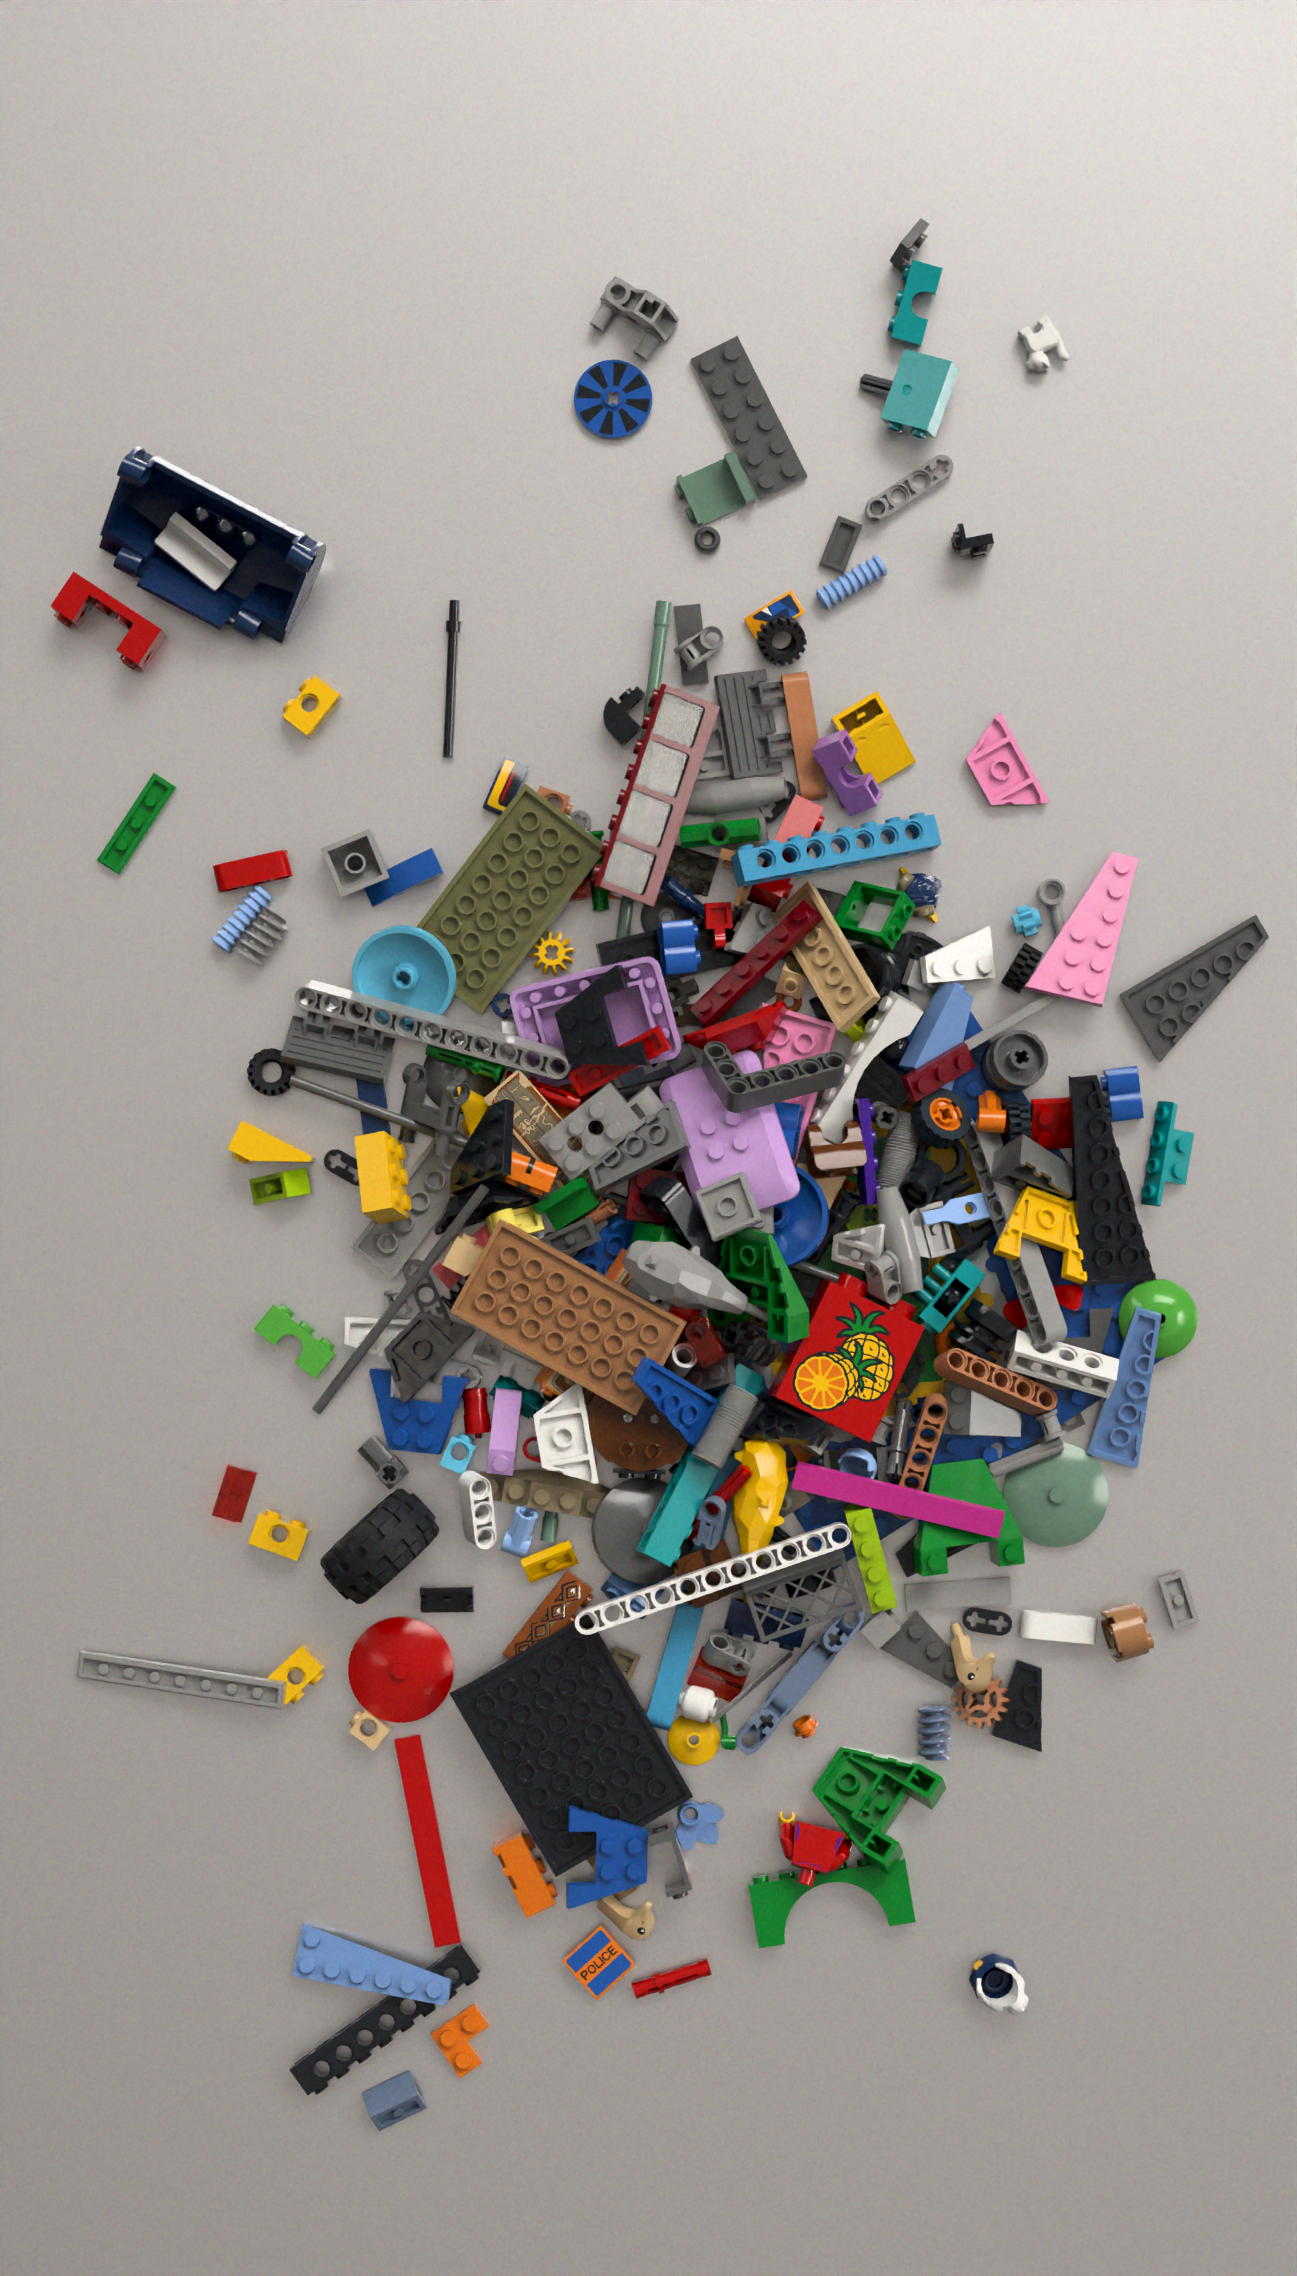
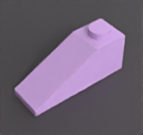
(504, 1432)

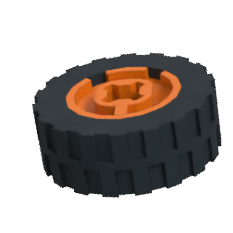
(941, 1119)

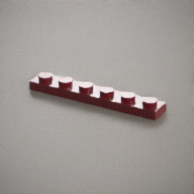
(756, 963)

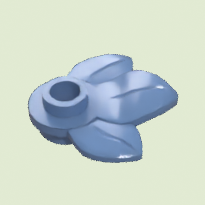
(699, 1827)

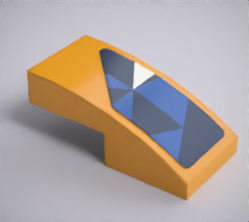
(785, 604)

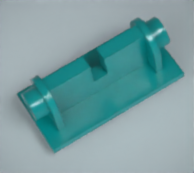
(531, 1399)

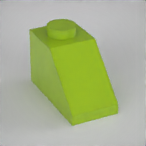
(280, 1186)

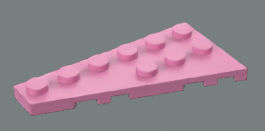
(1084, 950)
(797, 1039)

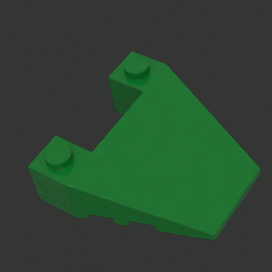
(760, 1272)
(974, 1484)
(867, 1796)

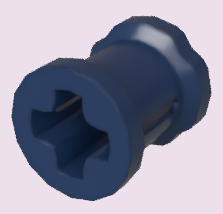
(499, 998)

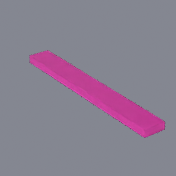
(898, 1499)

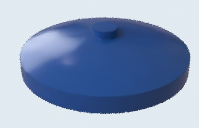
(801, 1221)

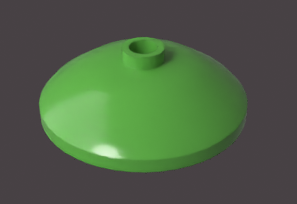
(1170, 1301)

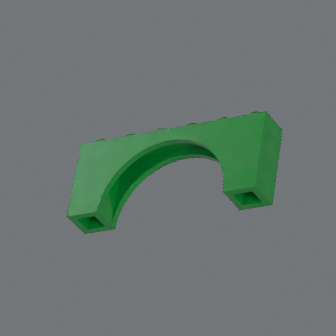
(776, 1896)

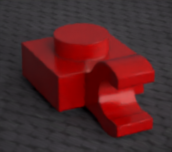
(718, 918)

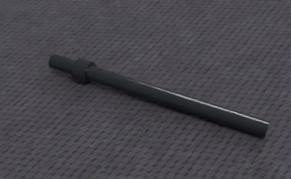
(453, 628)

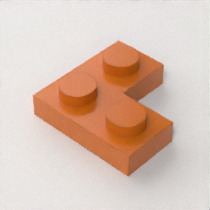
(454, 2036)

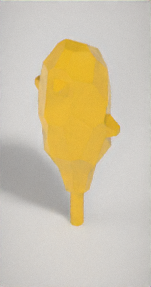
(760, 1498)

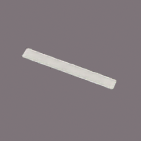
(751, 1687)

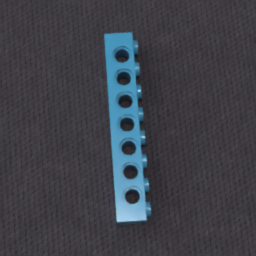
(749, 872)

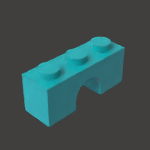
(919, 279)

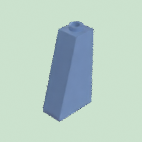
(940, 1027)

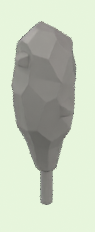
(685, 1279)

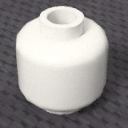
(698, 1703)

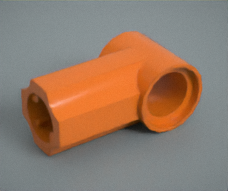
(990, 1113)

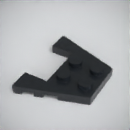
(588, 1028)

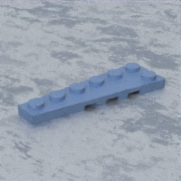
(1123, 1415)
(351, 1965)

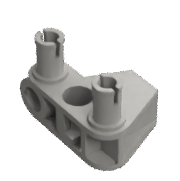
(632, 308)

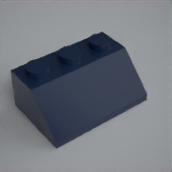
(740, 1622)

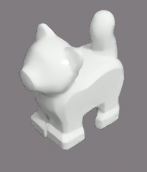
(1038, 343)

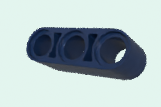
(376, 1095)

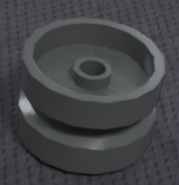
(1014, 1061)

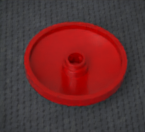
(401, 1669)

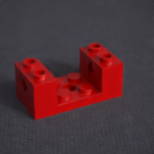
(80, 596)

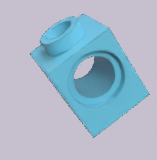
(453, 1464)

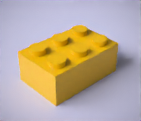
(382, 1177)

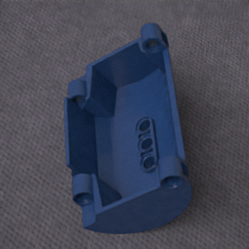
(272, 557)

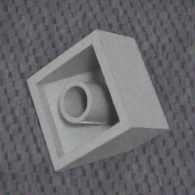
(355, 863)

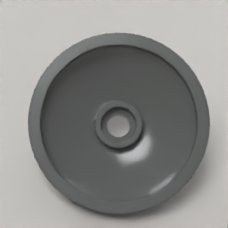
(442, 1073)

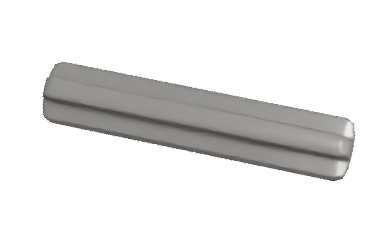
(1026, 1457)

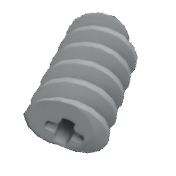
(262, 936)

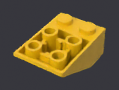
(876, 738)

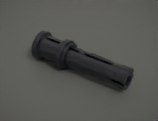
(839, 1216)

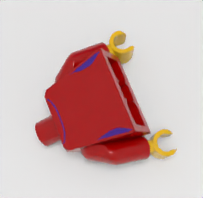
(812, 1848)

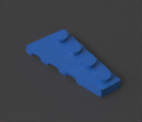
(676, 1399)

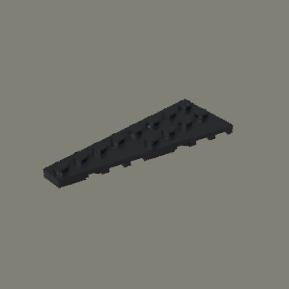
(1102, 1195)

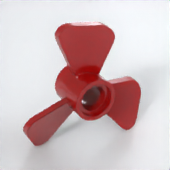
(1067, 1296)

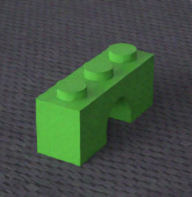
(315, 1353)

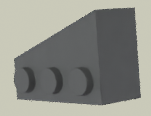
(1029, 1164)

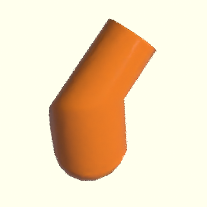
(942, 1340)

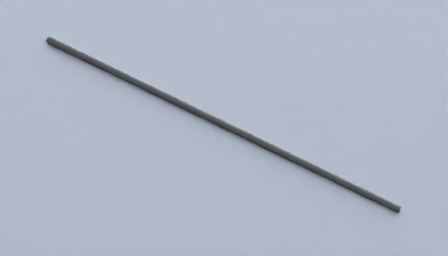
(461, 1142)

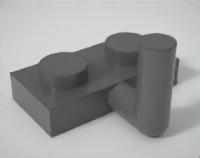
(909, 245)

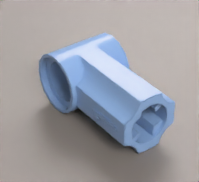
(519, 1535)

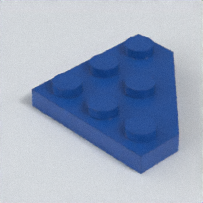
(614, 1237)

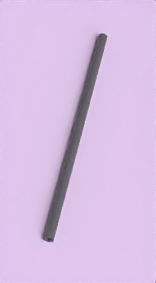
(400, 1299)

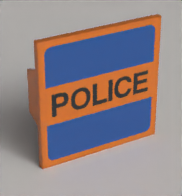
(598, 1962)

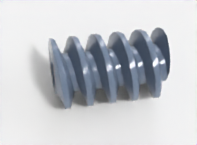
(934, 1732)

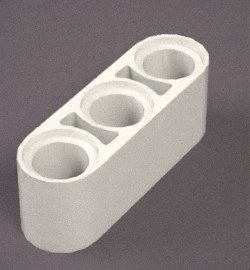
(470, 1501)
(1058, 1627)

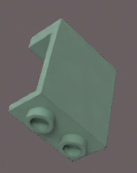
(715, 490)

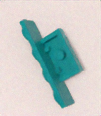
(1167, 1155)

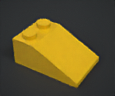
(259, 1146)

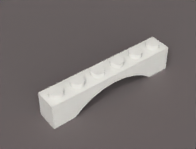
(892, 1022)

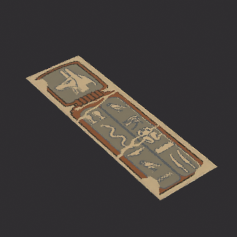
(534, 1118)

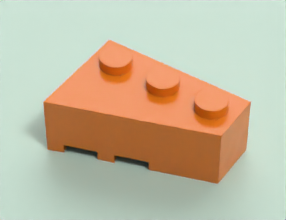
(525, 1873)

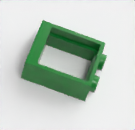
(860, 897)

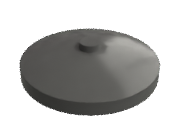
(619, 1526)

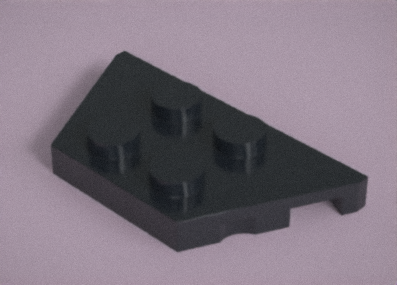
(422, 1351)

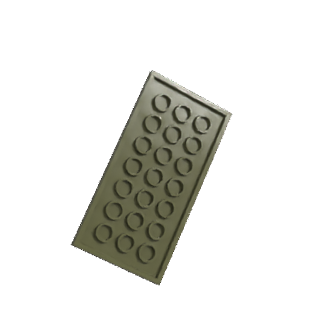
(510, 893)

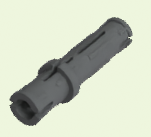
(897, 1448)

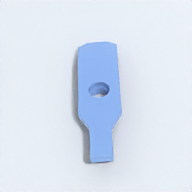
(955, 1212)

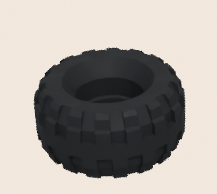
(379, 1546)

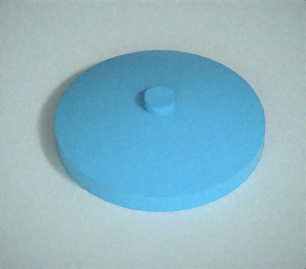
(407, 969)

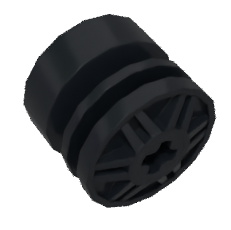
(983, 1331)

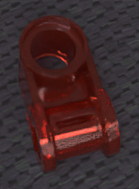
(707, 1346)

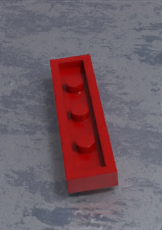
(594, 1075)

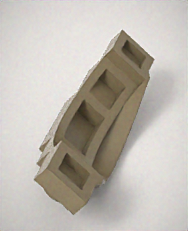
(547, 1491)

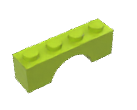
(870, 1557)

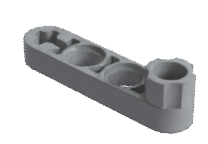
(907, 487)

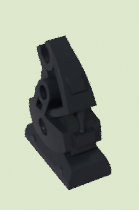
(912, 946)

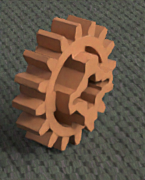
(988, 1708)

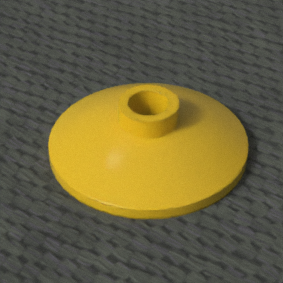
(685, 1751)

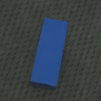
(405, 877)

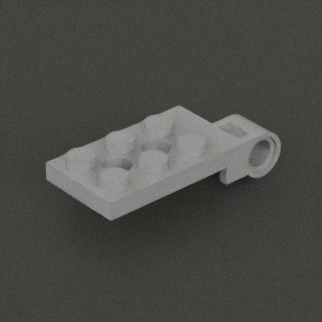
(618, 1121)

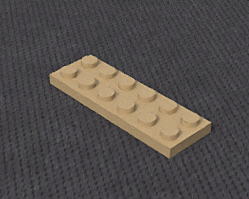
(831, 963)

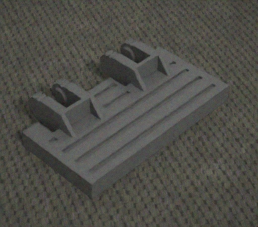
(747, 725)
(337, 1051)

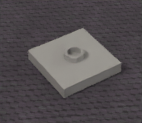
(728, 1206)

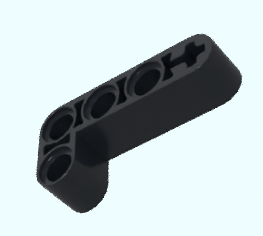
(681, 1215)

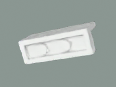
(195, 552)

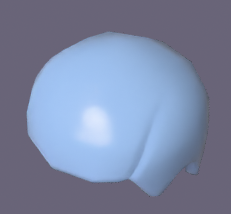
(858, 1462)

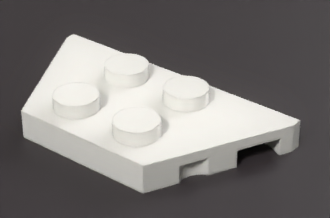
(566, 1437)

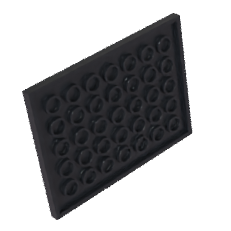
(567, 1735)

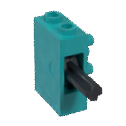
(916, 394)
(949, 1295)

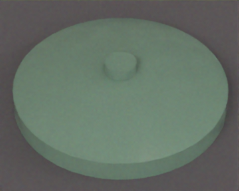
(1057, 1497)

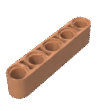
(803, 734)
(984, 1383)
(923, 1444)

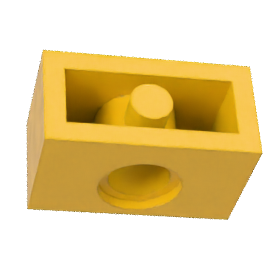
(309, 721)
(263, 1536)
(303, 1661)

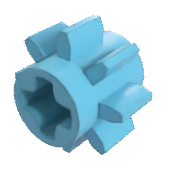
(1026, 920)

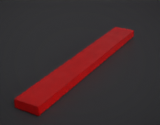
(427, 1840)

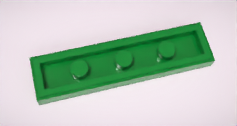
(136, 823)

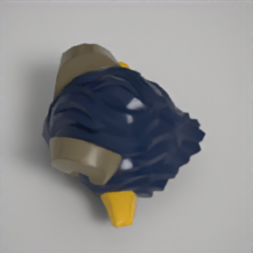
(922, 891)

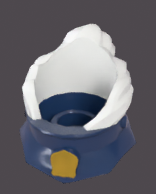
(999, 1984)

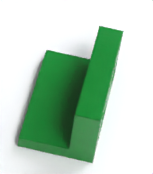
(567, 1203)

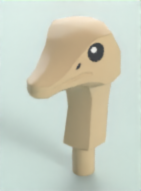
(971, 1673)
(633, 1922)

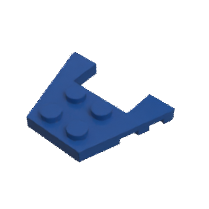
(419, 1424)
(619, 1856)

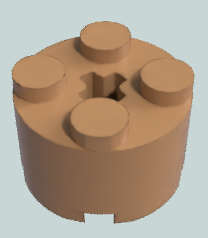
(1126, 1631)

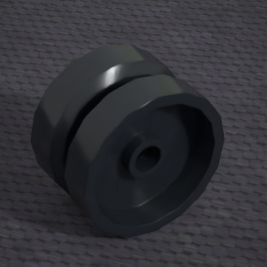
(880, 967)

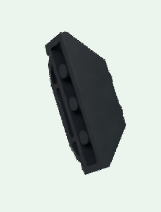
(500, 1197)

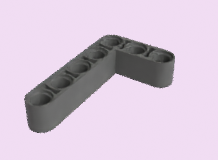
(771, 1085)

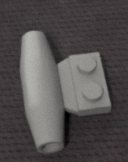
(737, 801)
(909, 1237)

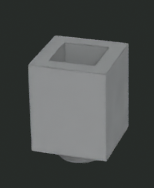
(880, 1628)

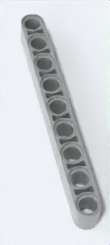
(1028, 1270)

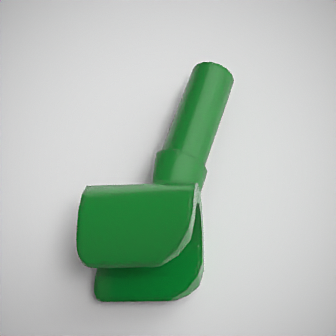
(727, 1741)

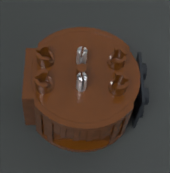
(634, 1441)

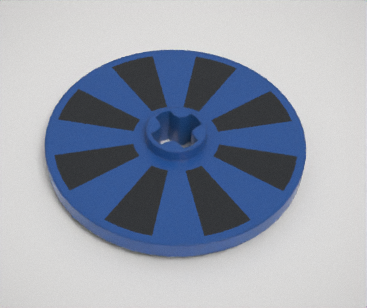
(613, 378)

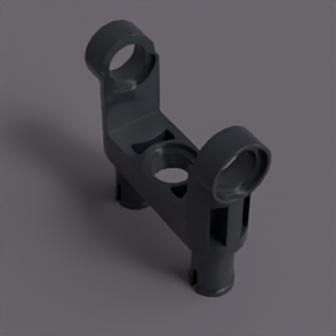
(971, 1237)

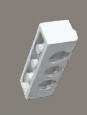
(1063, 1365)

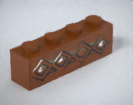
(553, 1612)

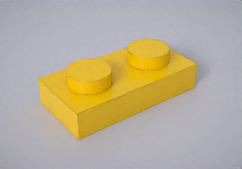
(549, 1561)

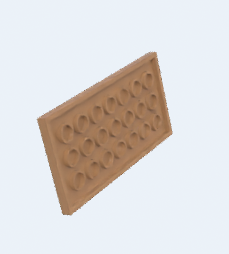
(566, 1315)

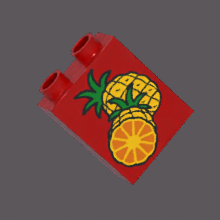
(849, 1359)

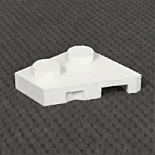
(858, 1246)

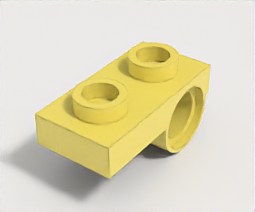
(523, 1218)

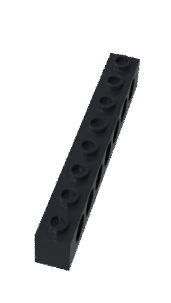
(314, 2081)

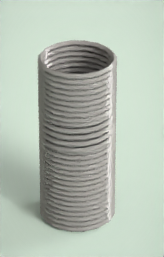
(898, 1162)
(725, 1429)

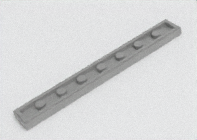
(181, 1679)

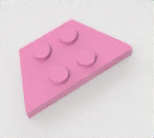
(1003, 768)

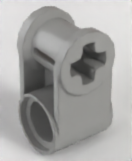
(698, 647)
(884, 1278)
(456, 1368)
(727, 1652)

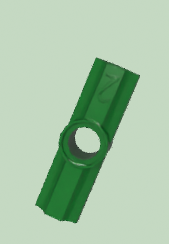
(736, 832)

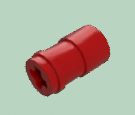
(476, 1412)

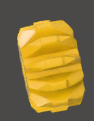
(560, 953)

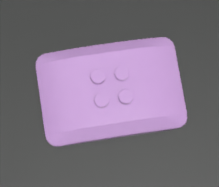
(630, 1010)
(729, 1141)

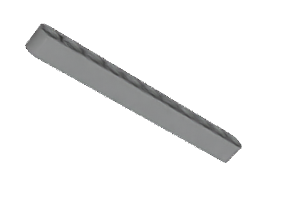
(422, 1033)

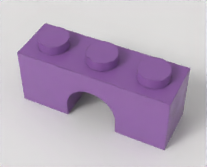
(853, 791)

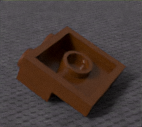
(702, 1558)

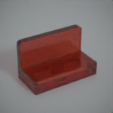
(722, 1682)

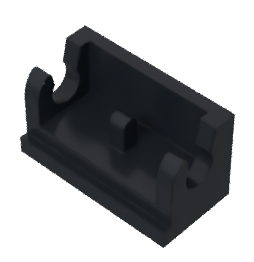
(447, 1598)

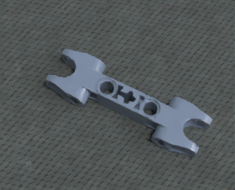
(798, 1680)

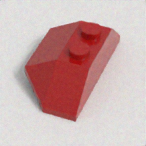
(742, 1032)

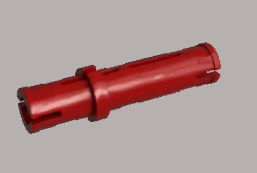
(555, 1095)
(666, 1980)

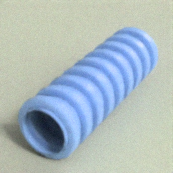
(851, 582)
(241, 918)

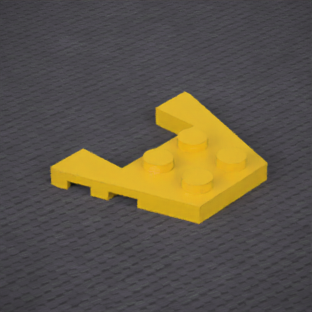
(1047, 1222)

